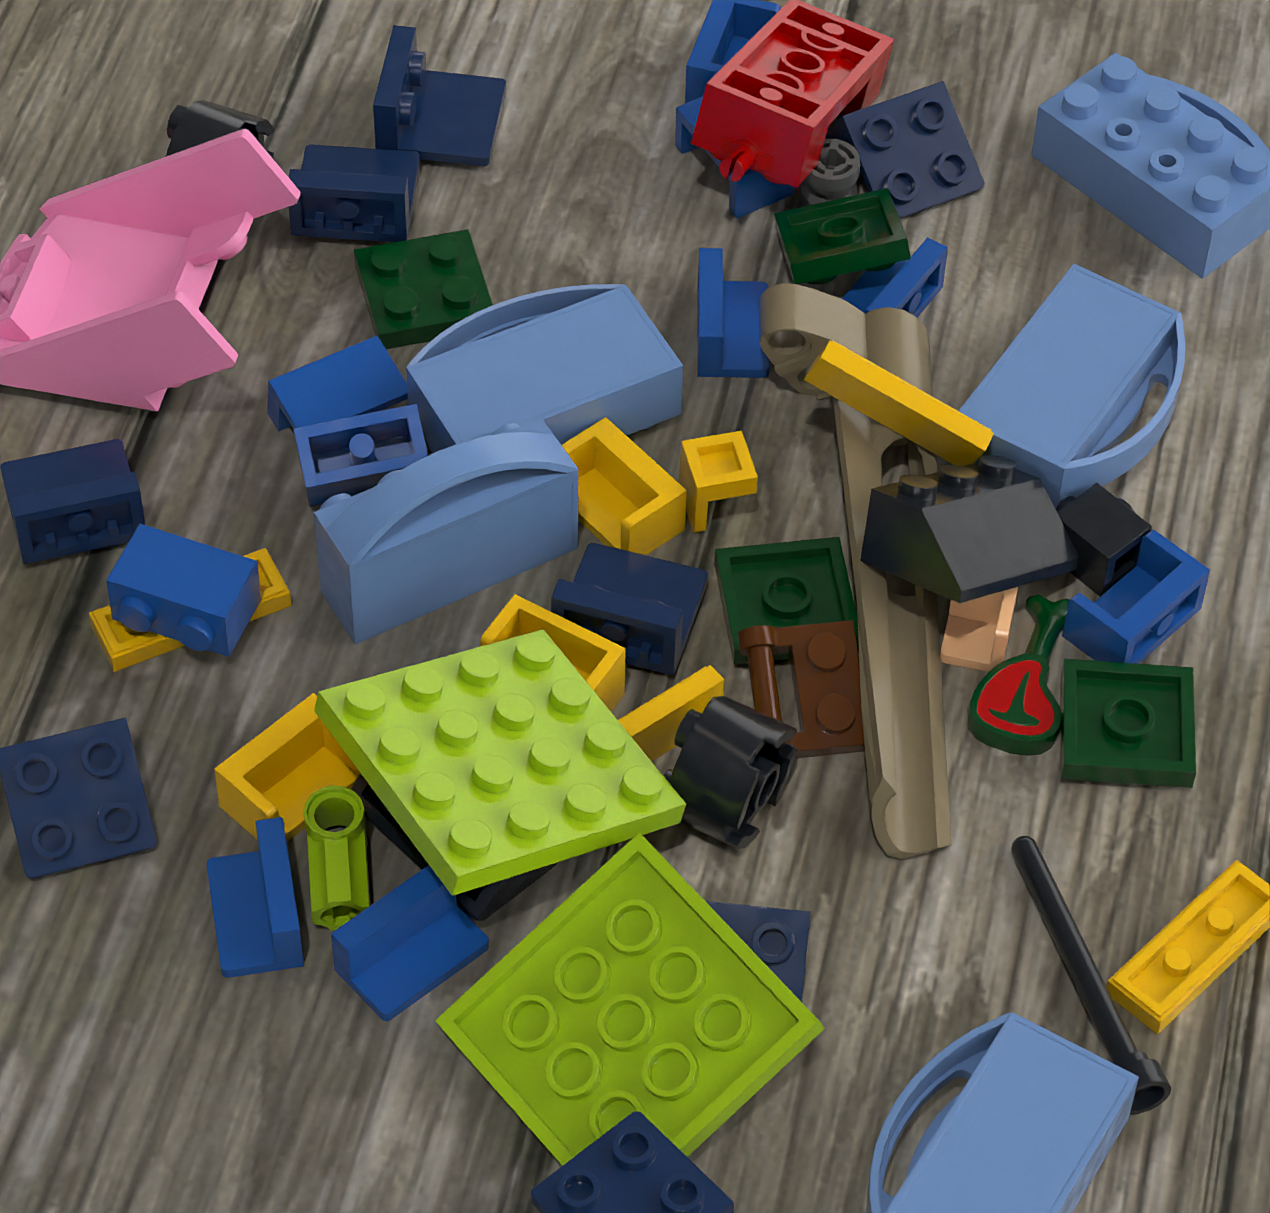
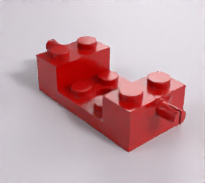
(785, 89)

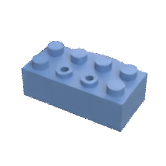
(1159, 161)
(548, 357)
(1080, 384)
(446, 528)
(1016, 1135)

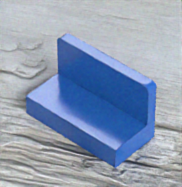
(905, 285)
(727, 322)
(337, 387)
(256, 906)
(406, 945)

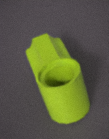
(336, 858)

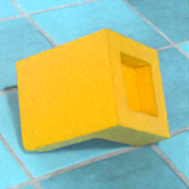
(714, 470)

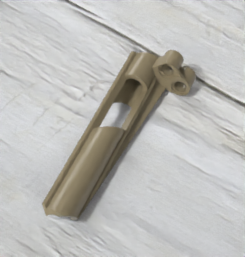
(895, 631)

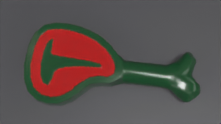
(1012, 701)

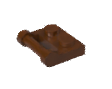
(824, 681)

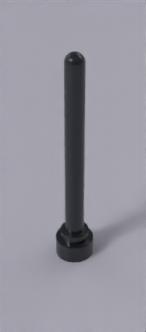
(1152, 1083)

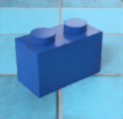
(357, 451)
(184, 590)

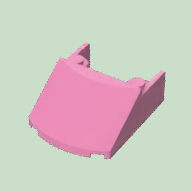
(118, 273)

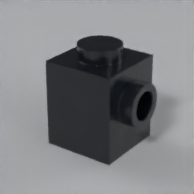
(1104, 535)

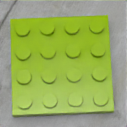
(498, 760)
(629, 1008)

